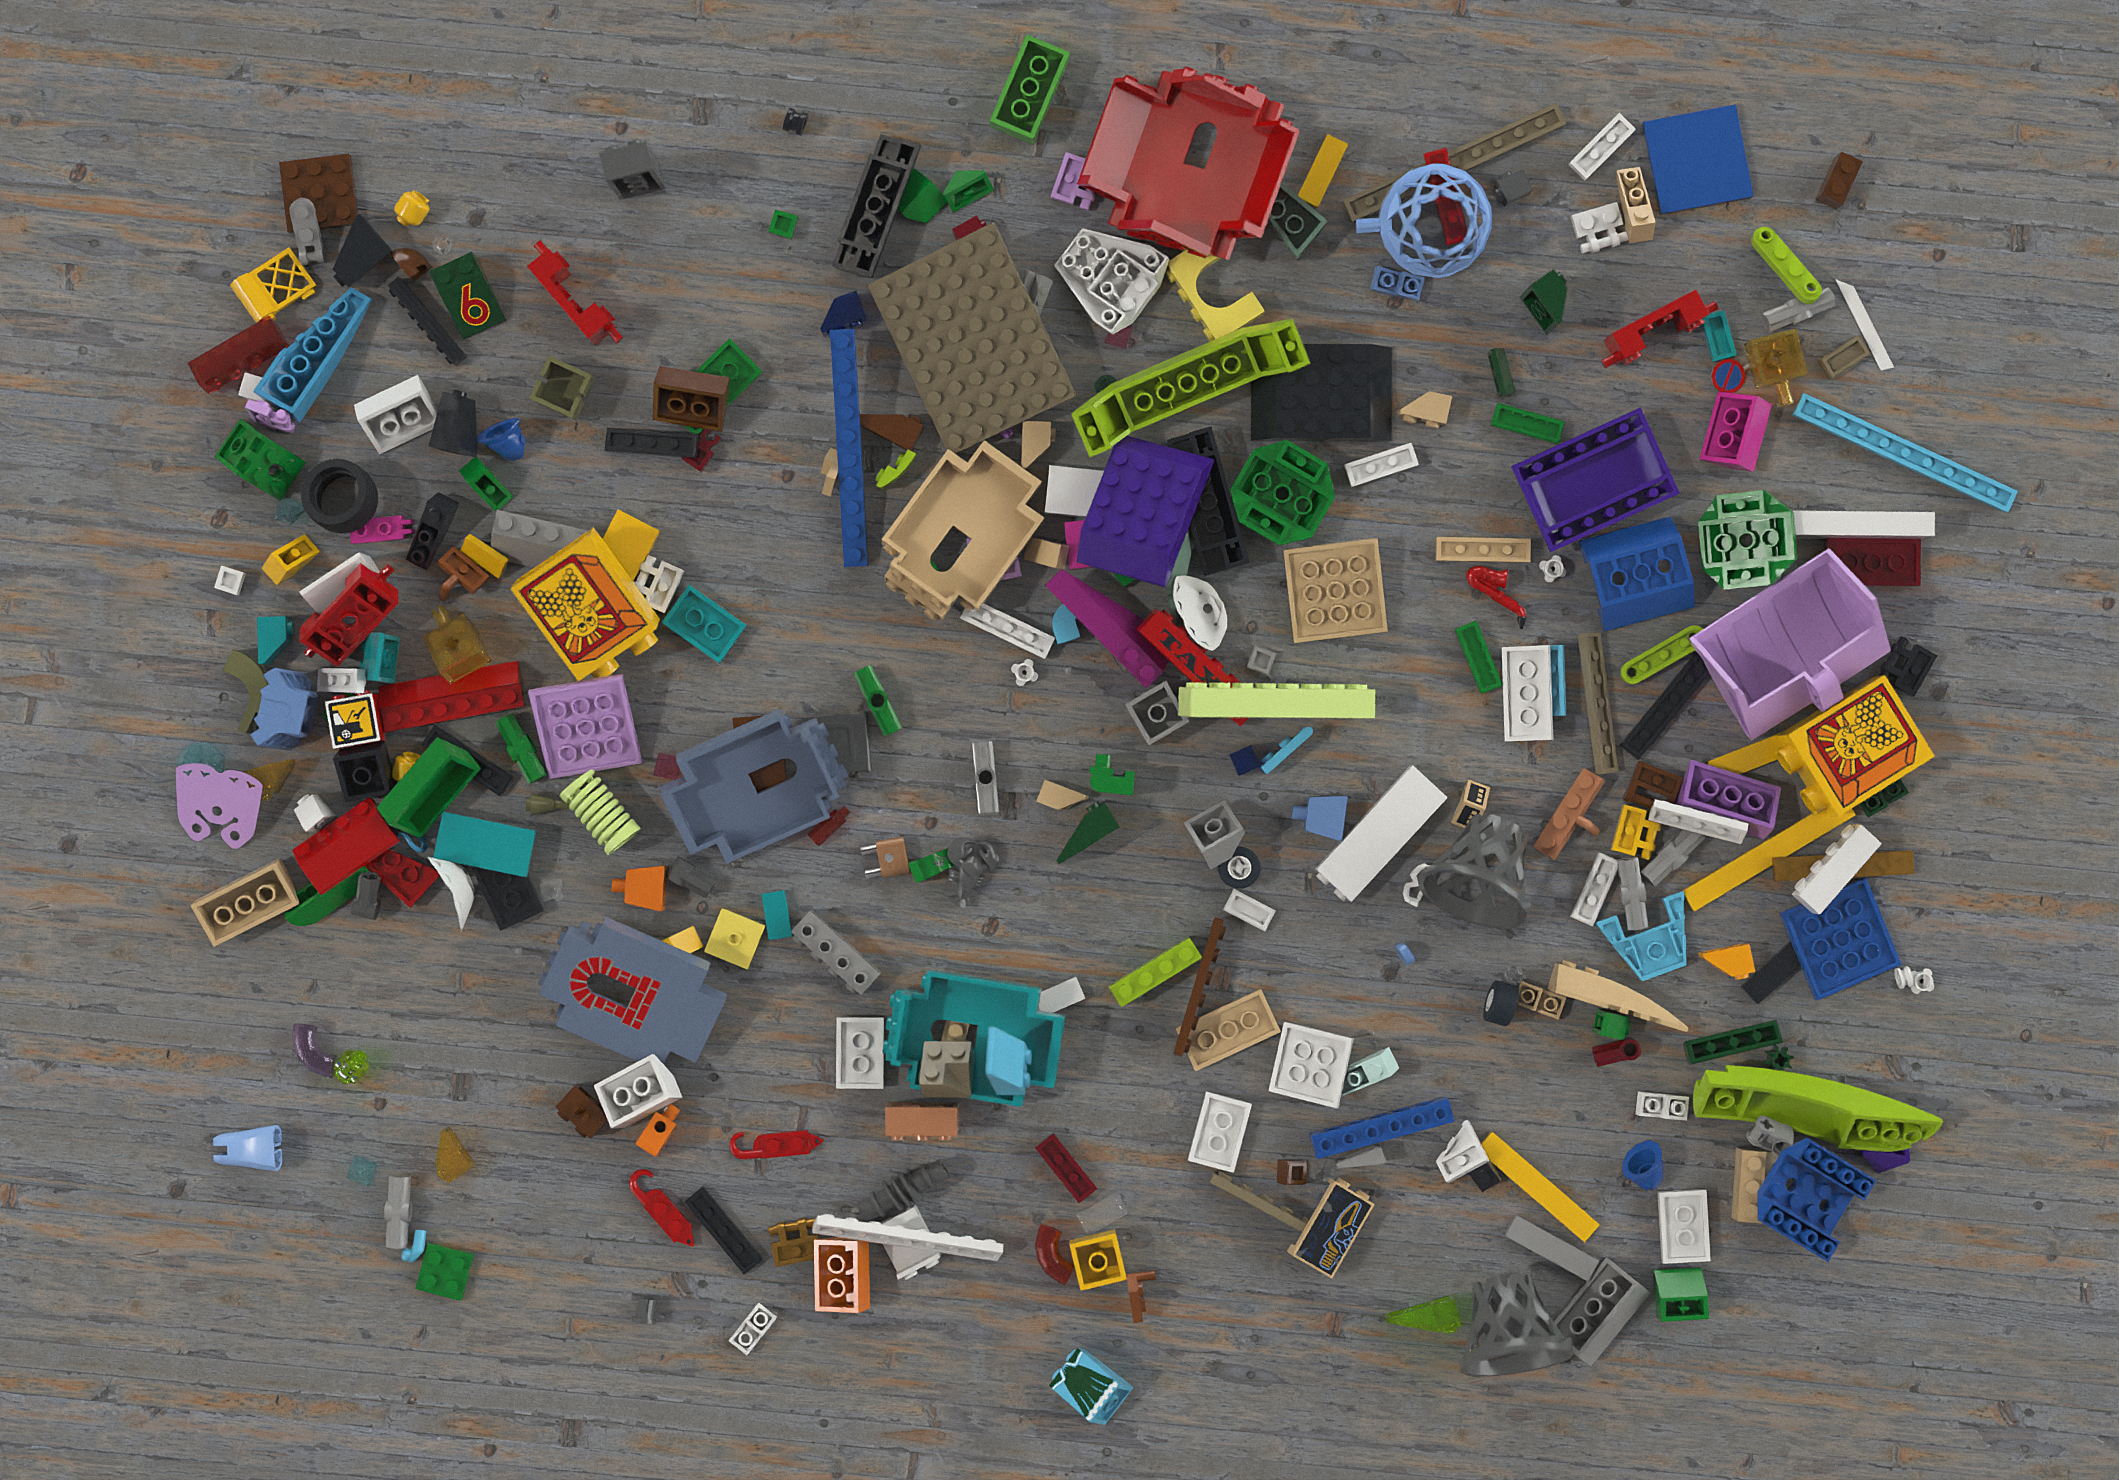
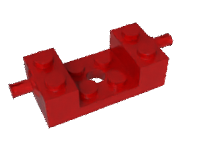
(551, 271)
(1686, 313)
(365, 598)

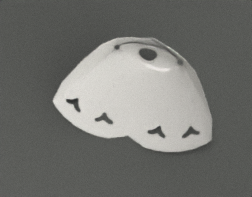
(1193, 612)
(460, 884)

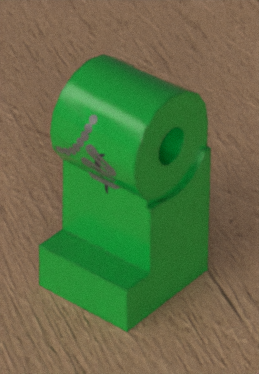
(930, 865)

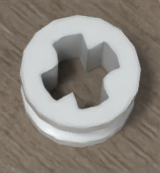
(1903, 977)

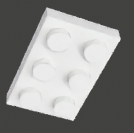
(859, 1053)
(1219, 1131)
(1684, 1226)

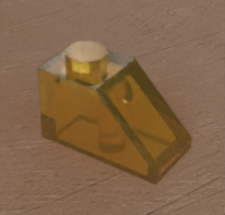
(271, 777)
(451, 1157)

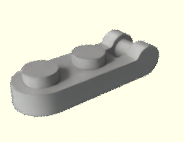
(307, 231)

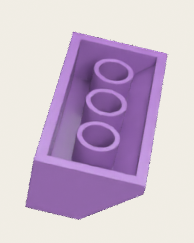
(1730, 797)

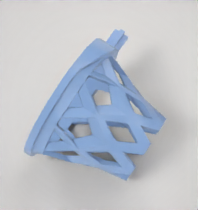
(1392, 206)

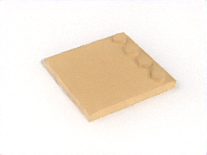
(1335, 590)

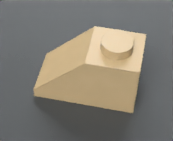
(1035, 441)

